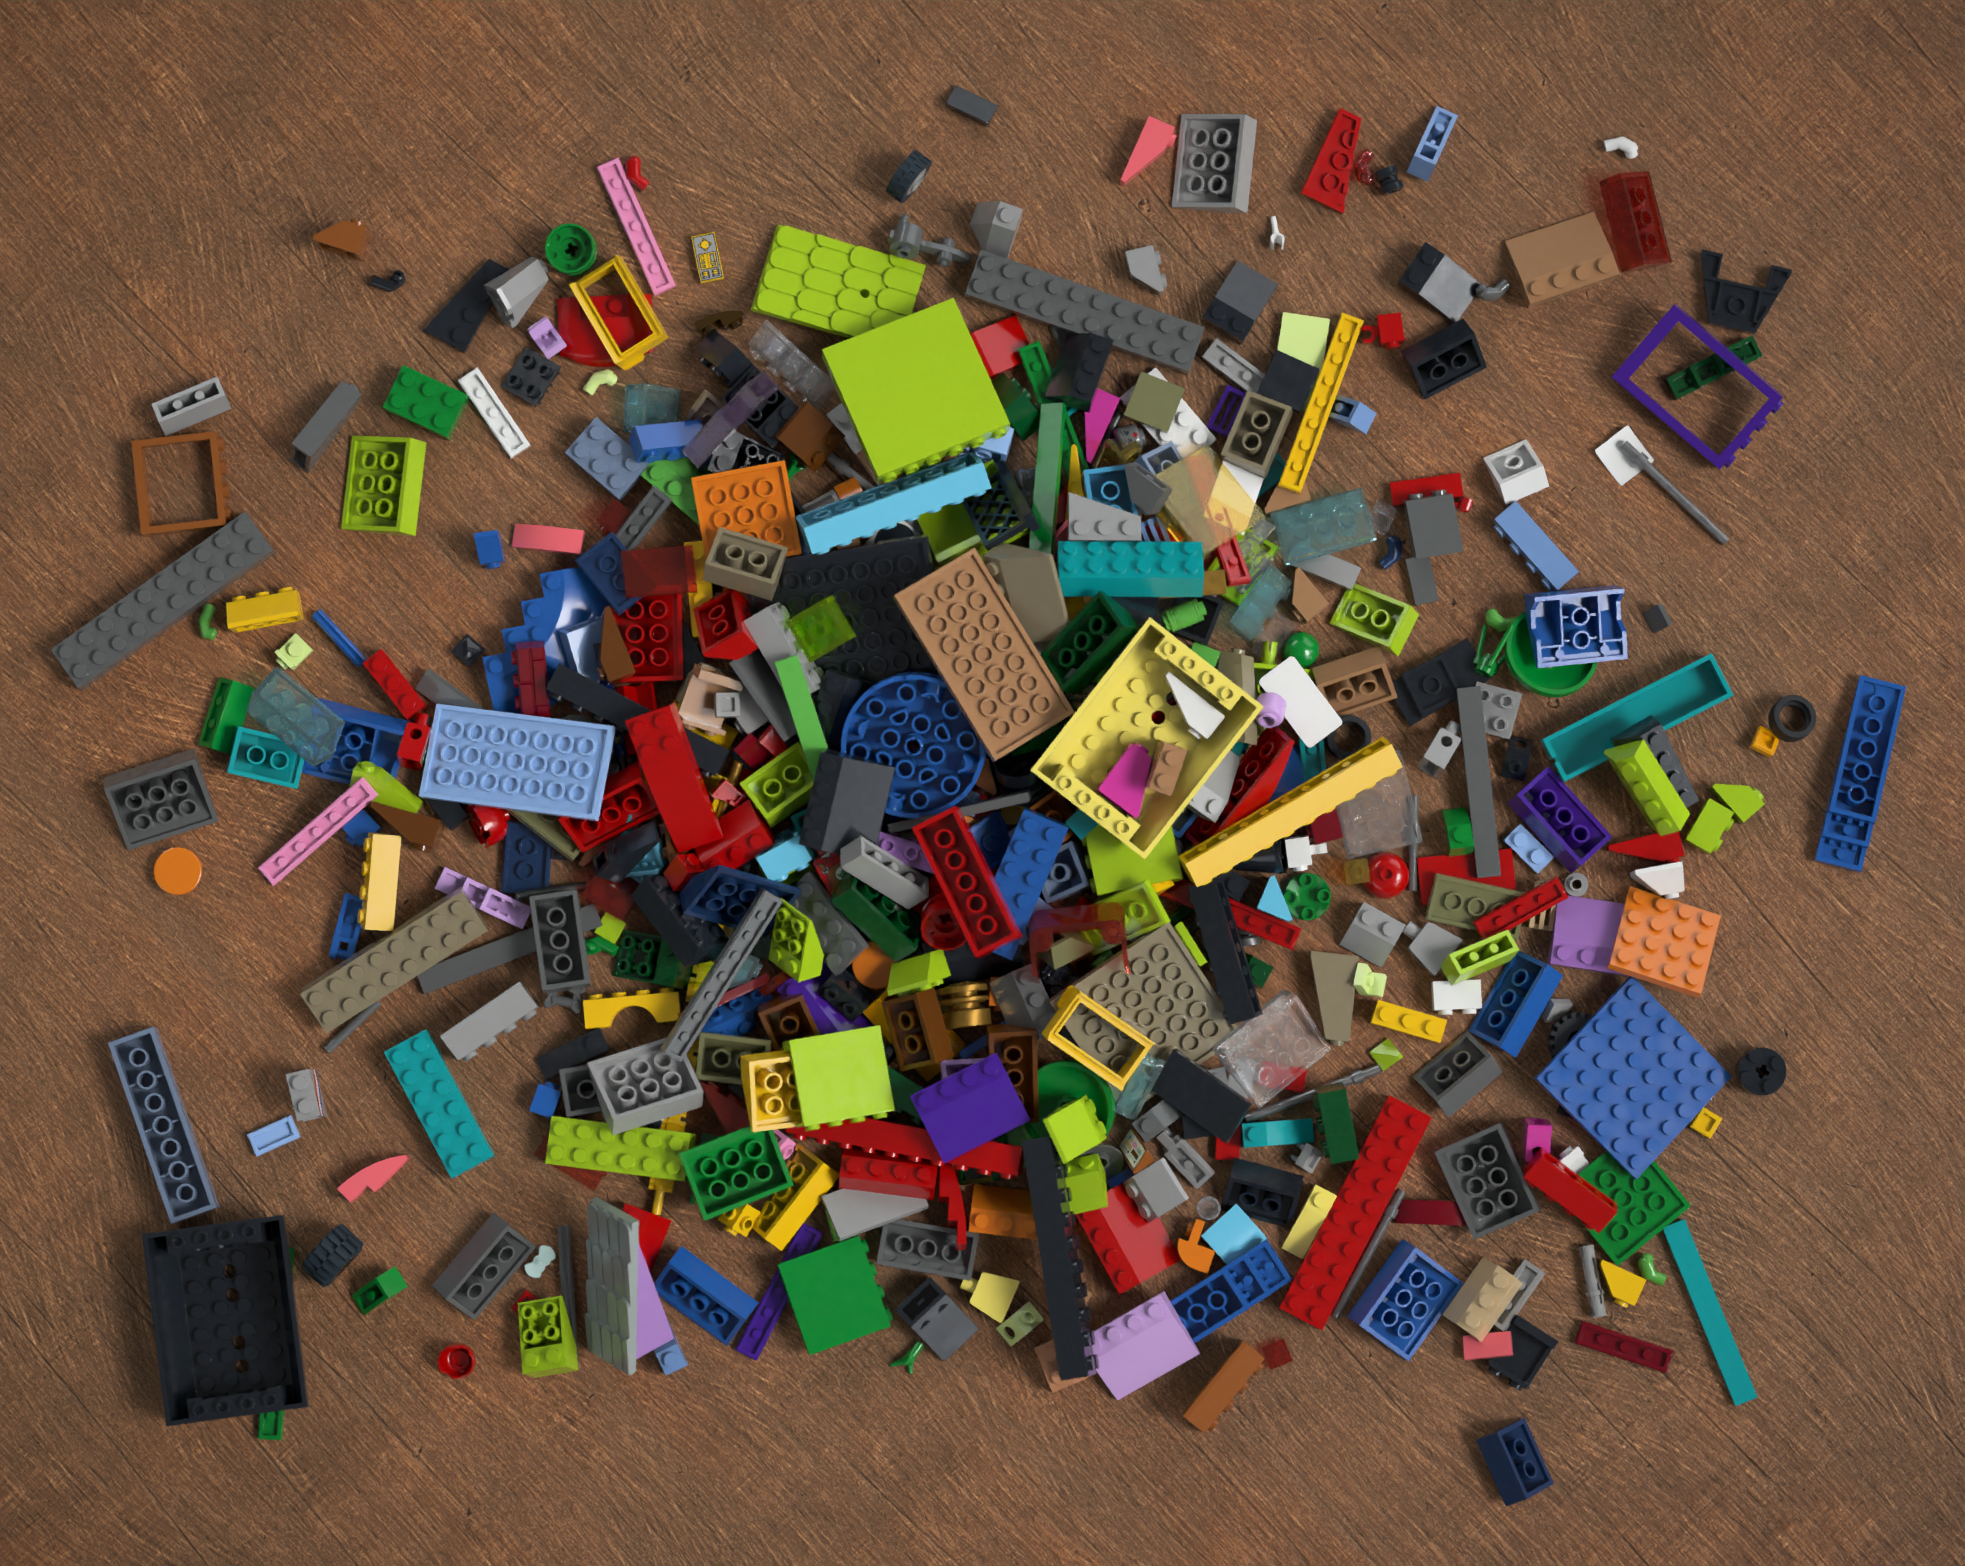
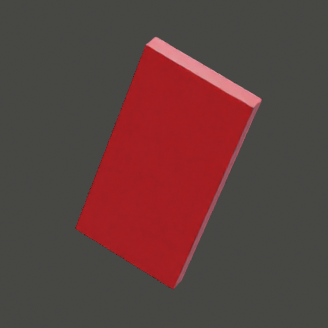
(1462, 867)

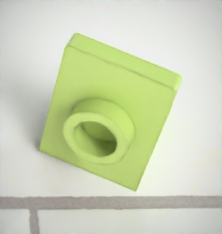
(1021, 1323)

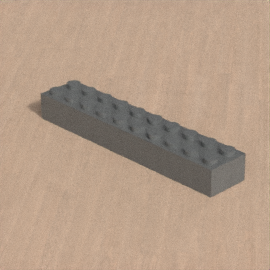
(1082, 309)
(163, 601)

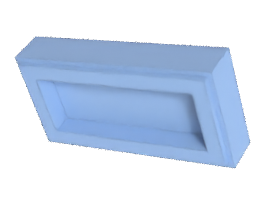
(273, 1135)

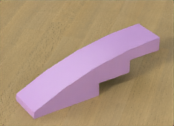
(485, 898)

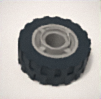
(908, 176)

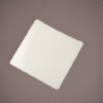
(1617, 460)

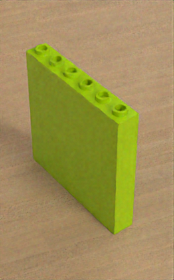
(915, 391)

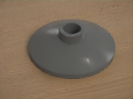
(1110, 1157)

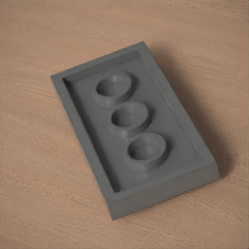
(835, 932)

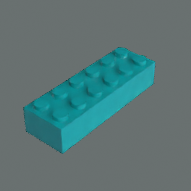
(1130, 568)
(439, 1104)

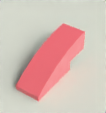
(548, 539)
(372, 1176)

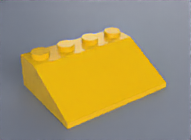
(770, 1091)

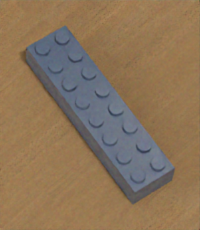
(164, 1125)

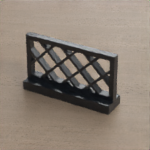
(1013, 499)

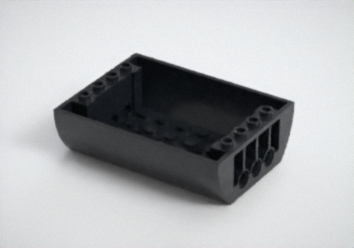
(199, 1322)

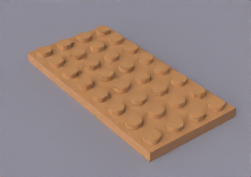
(983, 654)

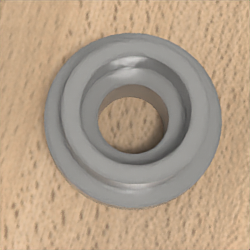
(1569, 888)

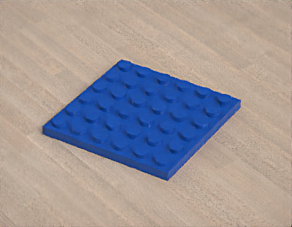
(1632, 1077)

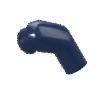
(1394, 552)

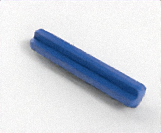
(339, 637)

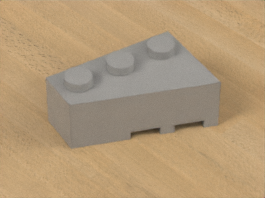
(1100, 522)

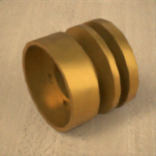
(965, 1005)

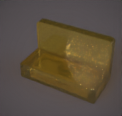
(1115, 457)

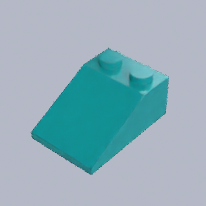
(264, 758)

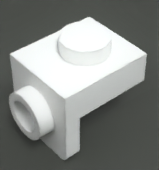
(1574, 1159)

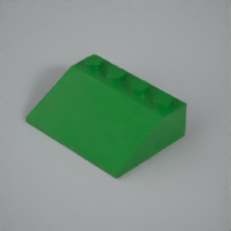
(734, 1171)

